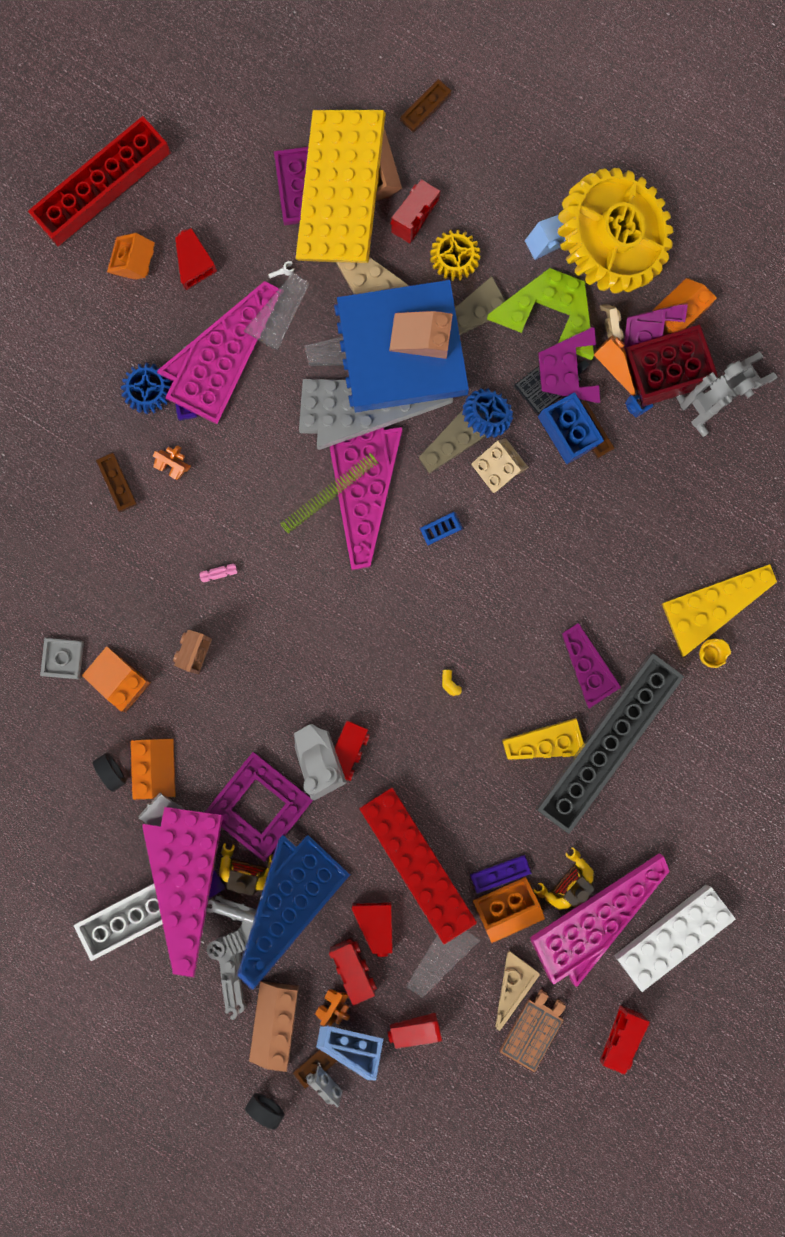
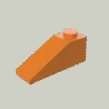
(614, 358)

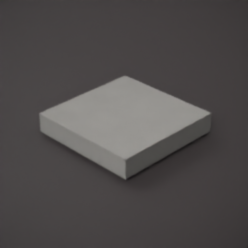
(62, 658)

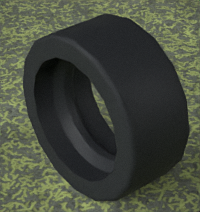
(109, 772)
(265, 1111)

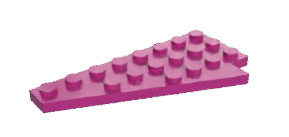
(586, 932)

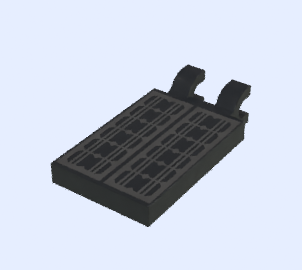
(530, 389)

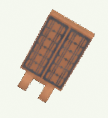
(533, 1031)

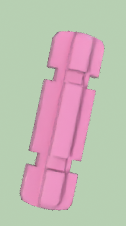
(217, 573)

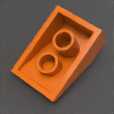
(116, 679)

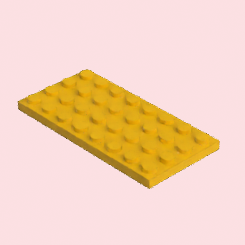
(340, 185)

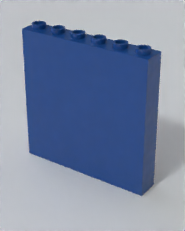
(395, 378)

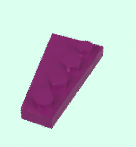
(291, 179)
(591, 671)

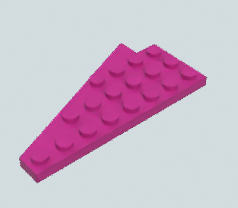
(214, 361)
(365, 499)
(182, 870)

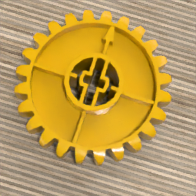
(615, 230)

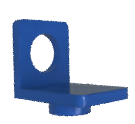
(634, 408)

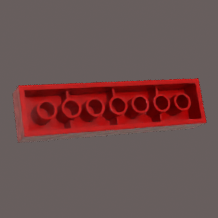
(100, 181)
(418, 866)

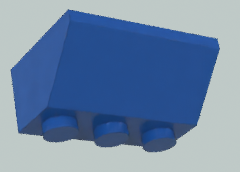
(570, 428)

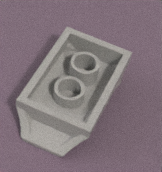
(318, 761)

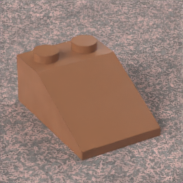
(421, 333)
(192, 651)

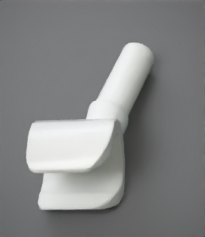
(283, 270)

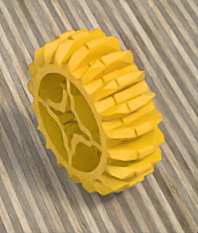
(469, 250)

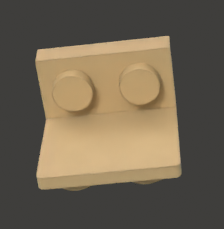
(499, 464)

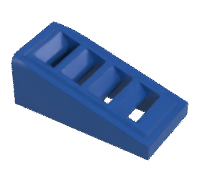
(456, 521)

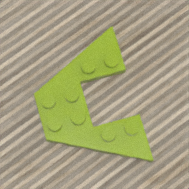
(553, 291)

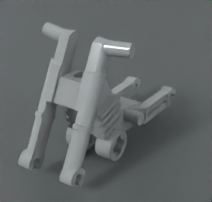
(738, 380)
(230, 952)

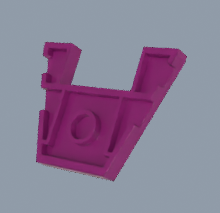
(651, 324)
(560, 370)

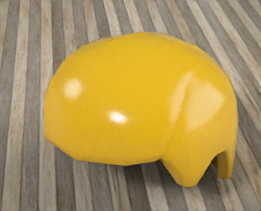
(714, 652)

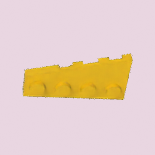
(547, 742)

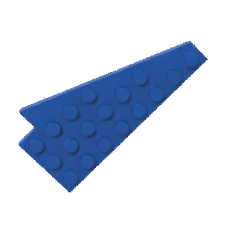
(293, 894)

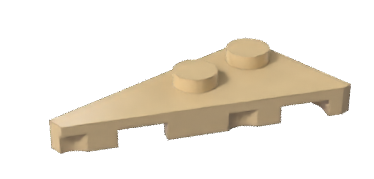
(612, 321)
(516, 983)

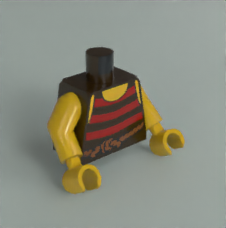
(241, 875)
(573, 886)

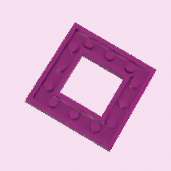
(258, 769)

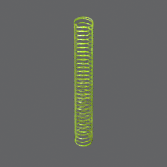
(333, 491)

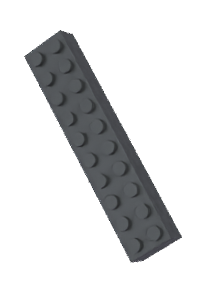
(609, 743)

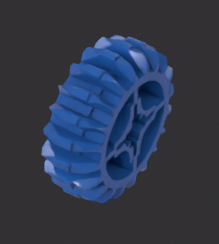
(131, 387)
(487, 413)

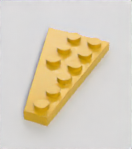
(706, 610)

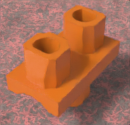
(164, 459)
(336, 1009)

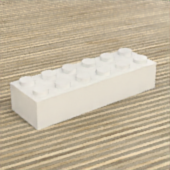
(120, 923)
(674, 937)

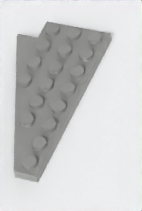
(328, 412)

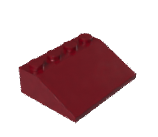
(670, 365)

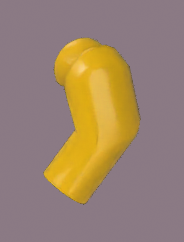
(448, 685)

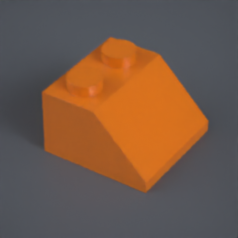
(131, 256)

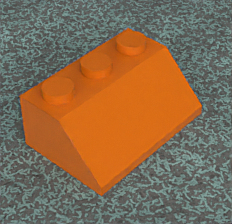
(698, 299)
(152, 768)
(509, 909)

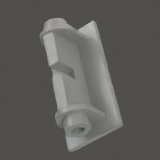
(328, 1088)

